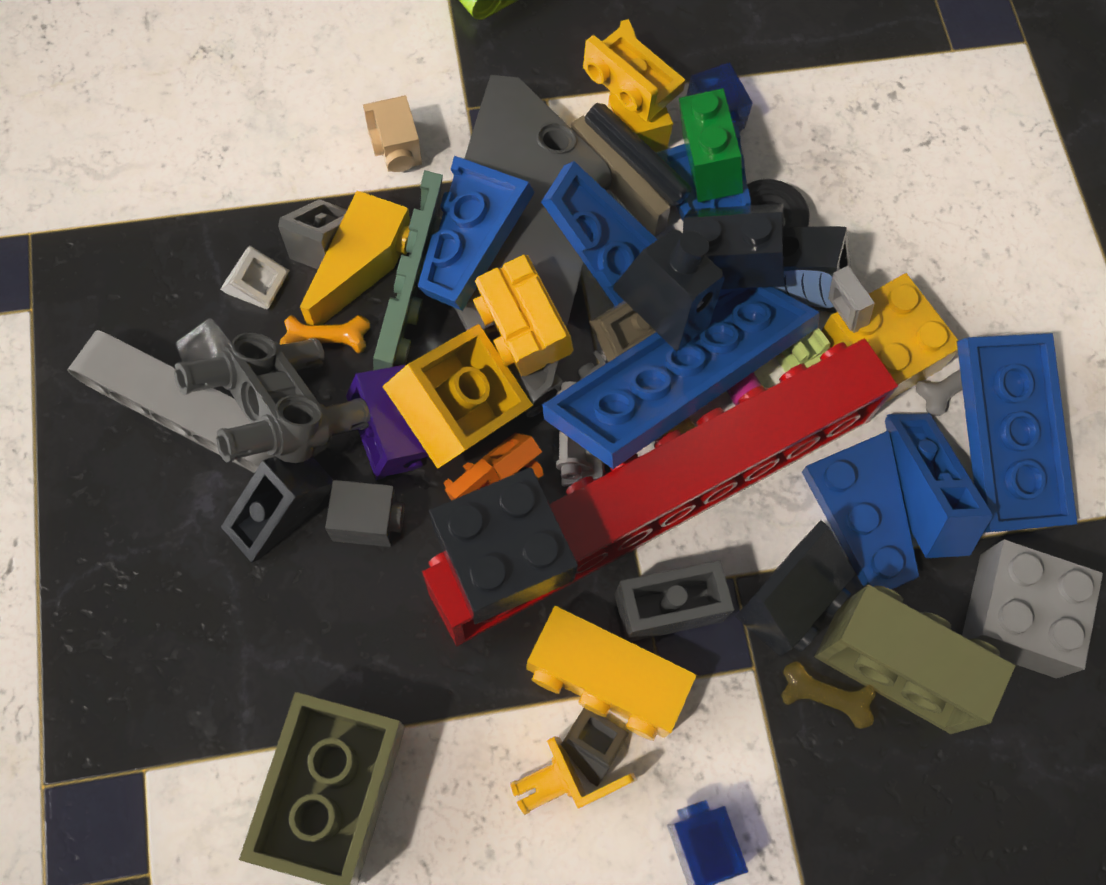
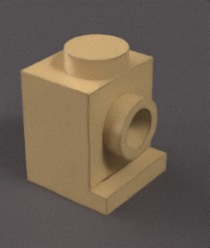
(393, 133)

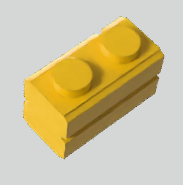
(523, 316)

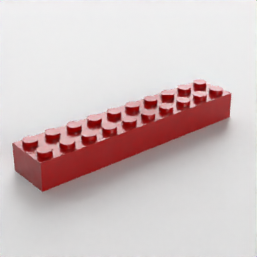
(697, 469)

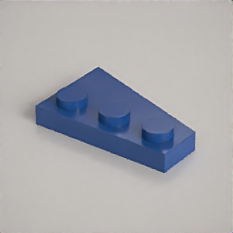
(473, 228)
(867, 511)

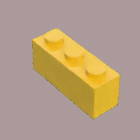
(609, 674)

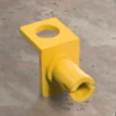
(558, 780)

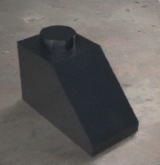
(276, 504)

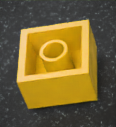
(902, 333)
(457, 395)

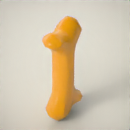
(347, 333)

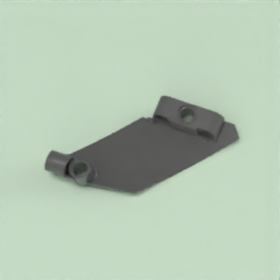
(531, 142)

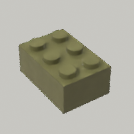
(916, 660)
(323, 792)

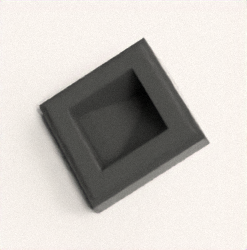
(594, 744)

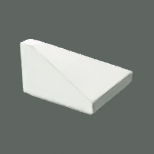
(255, 278)

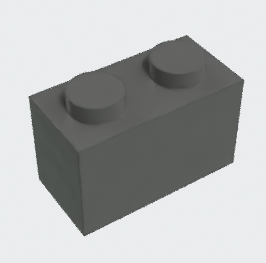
(673, 601)

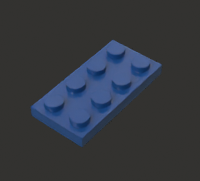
(1017, 430)

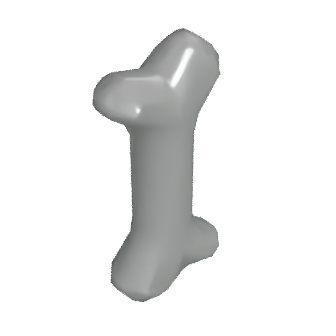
(939, 393)

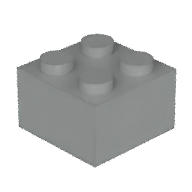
(1033, 608)

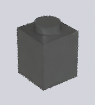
(363, 513)

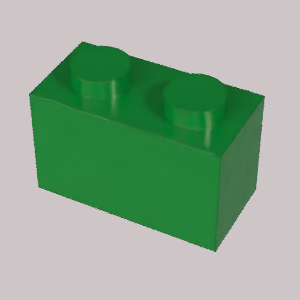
(711, 145)

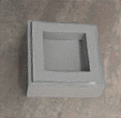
(850, 299)

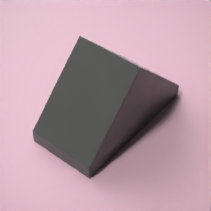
(310, 231)

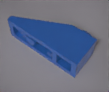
(936, 490)

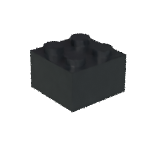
(503, 545)

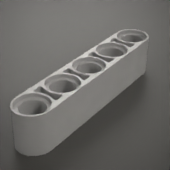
(152, 391)

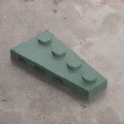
(406, 307)

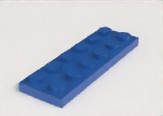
(657, 388)

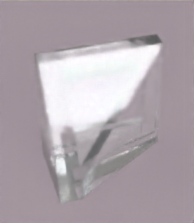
(202, 342)

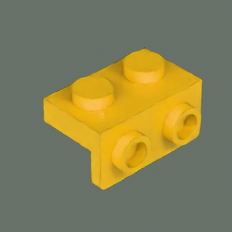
(632, 73)

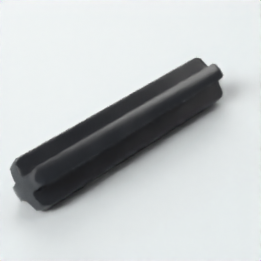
(637, 154)

